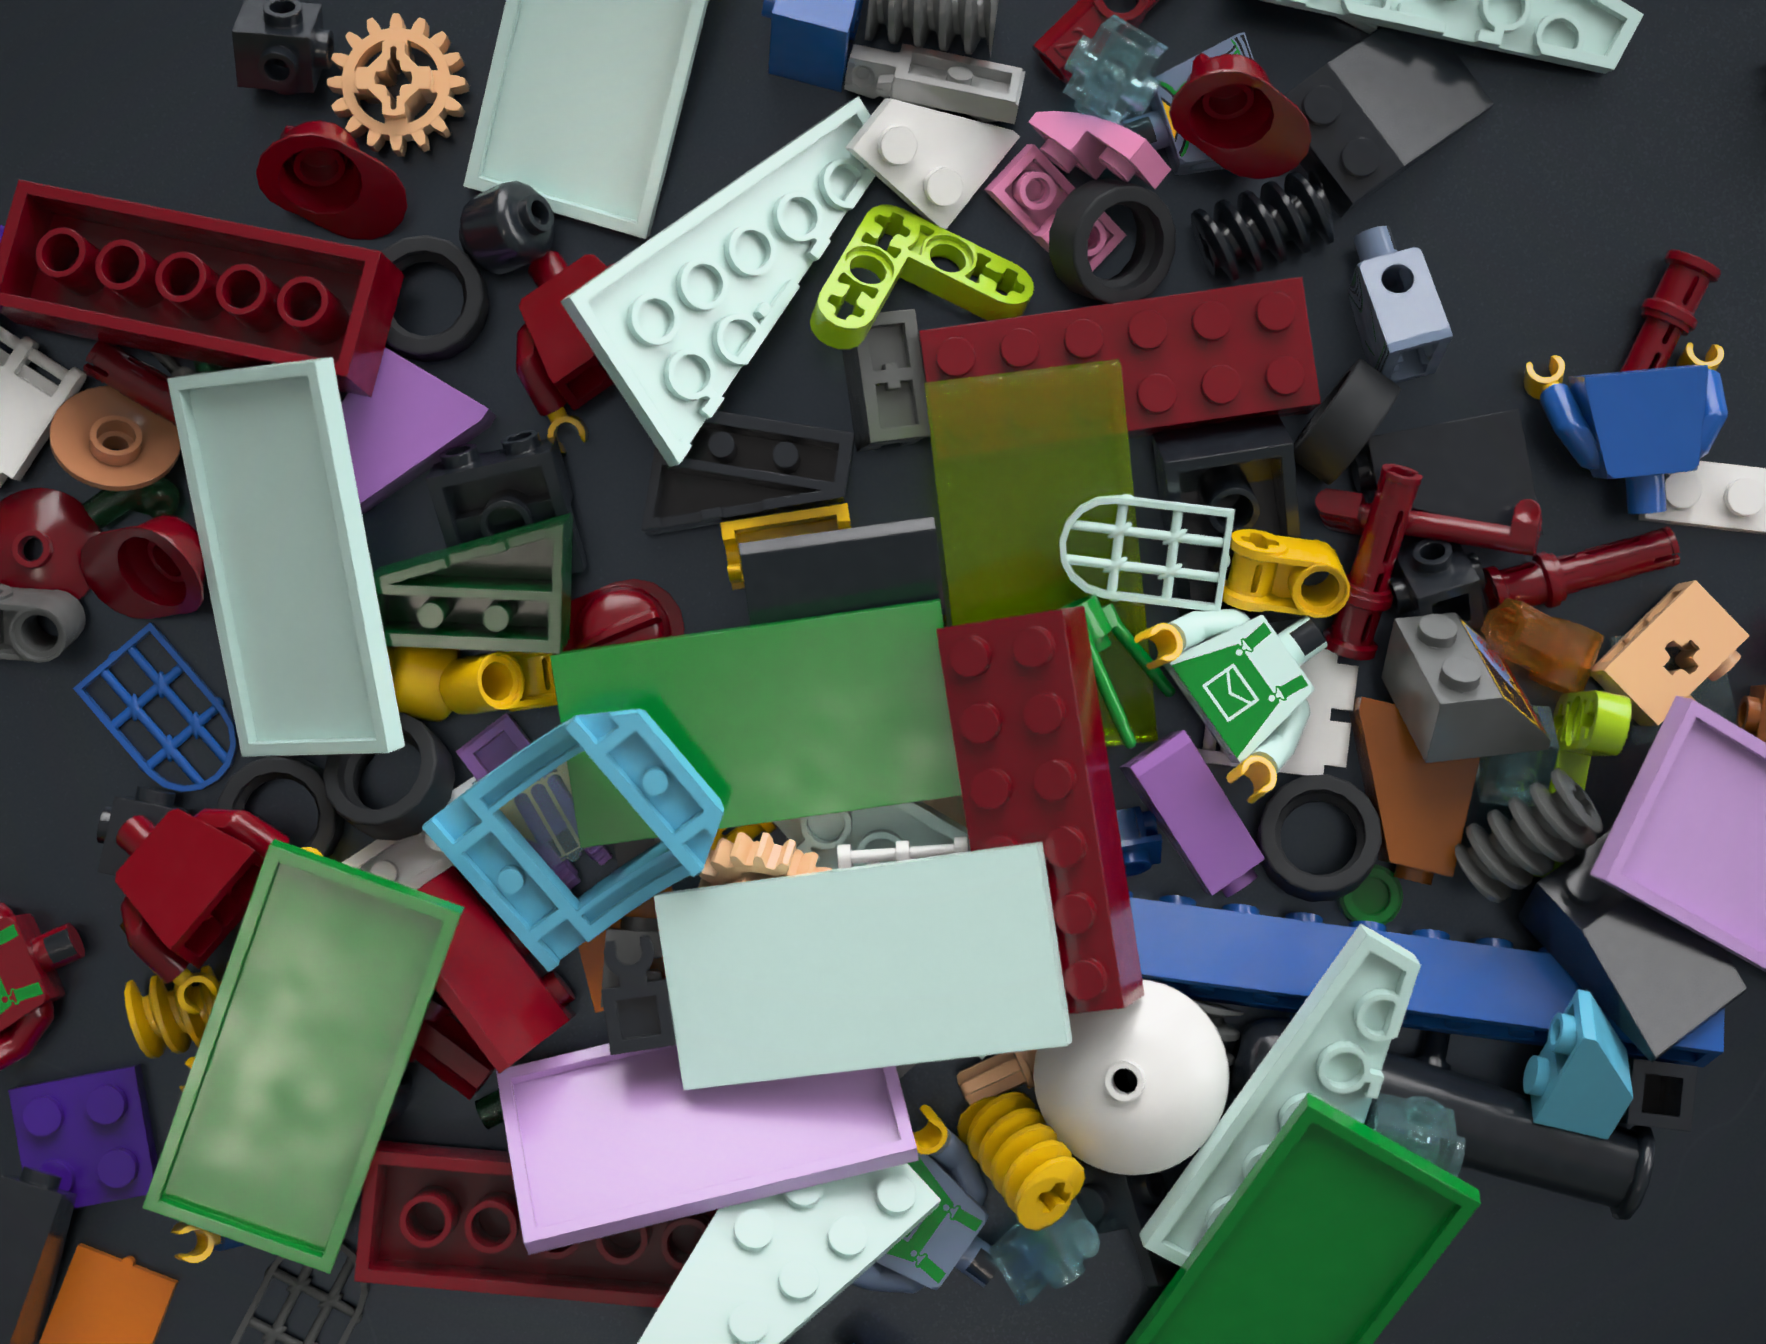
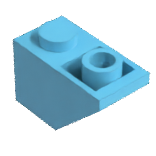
(1581, 1073)

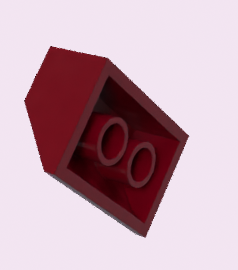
(495, 980)

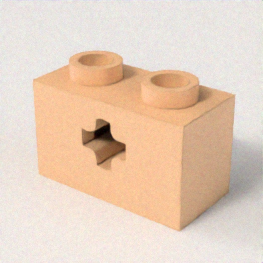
(1681, 619)

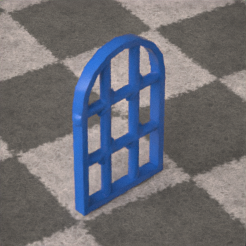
(162, 688)

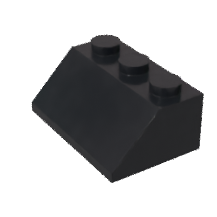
(842, 571)

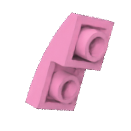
(1097, 145)
(1031, 194)

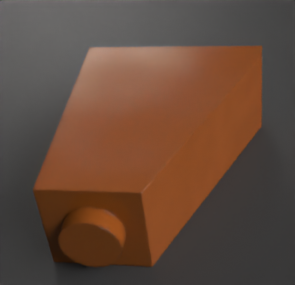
(1417, 802)

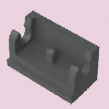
(887, 383)

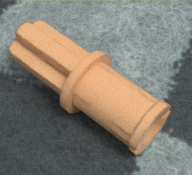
(997, 1075)

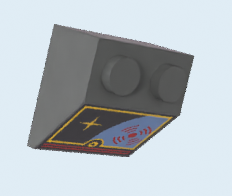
(1457, 692)

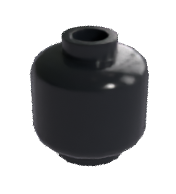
(504, 229)

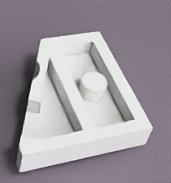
(930, 156)

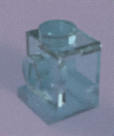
(1046, 1256)

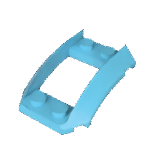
(518, 880)

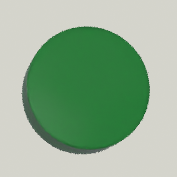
(1375, 899)

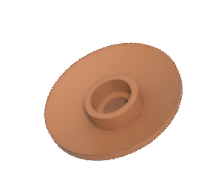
(106, 420)

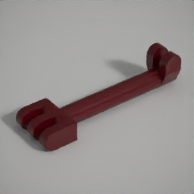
(1348, 514)

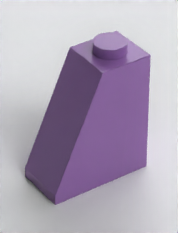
(405, 427)
(1194, 814)

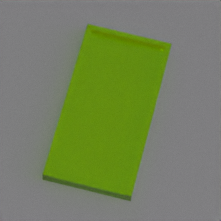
(1008, 473)

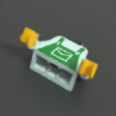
(1242, 684)

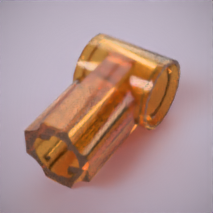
(1551, 648)

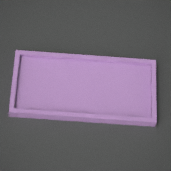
(1697, 831)
(623, 1147)

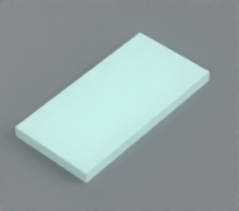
(587, 104)
(287, 559)
(864, 967)

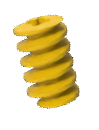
(161, 1021)
(1022, 1157)

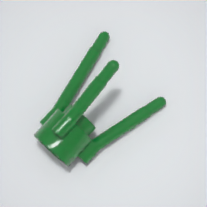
(1100, 622)

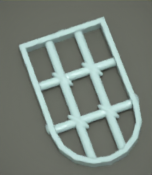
(1171, 538)

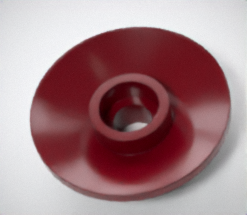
(61, 527)

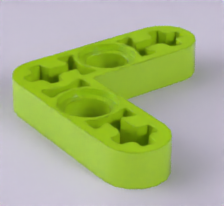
(909, 258)
(1587, 727)

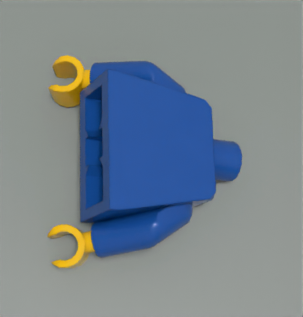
(1636, 420)

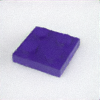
(89, 1133)

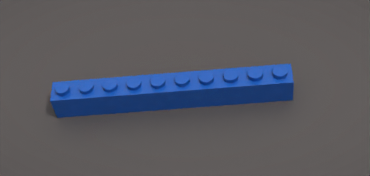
(1459, 989)

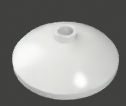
(1178, 1089)

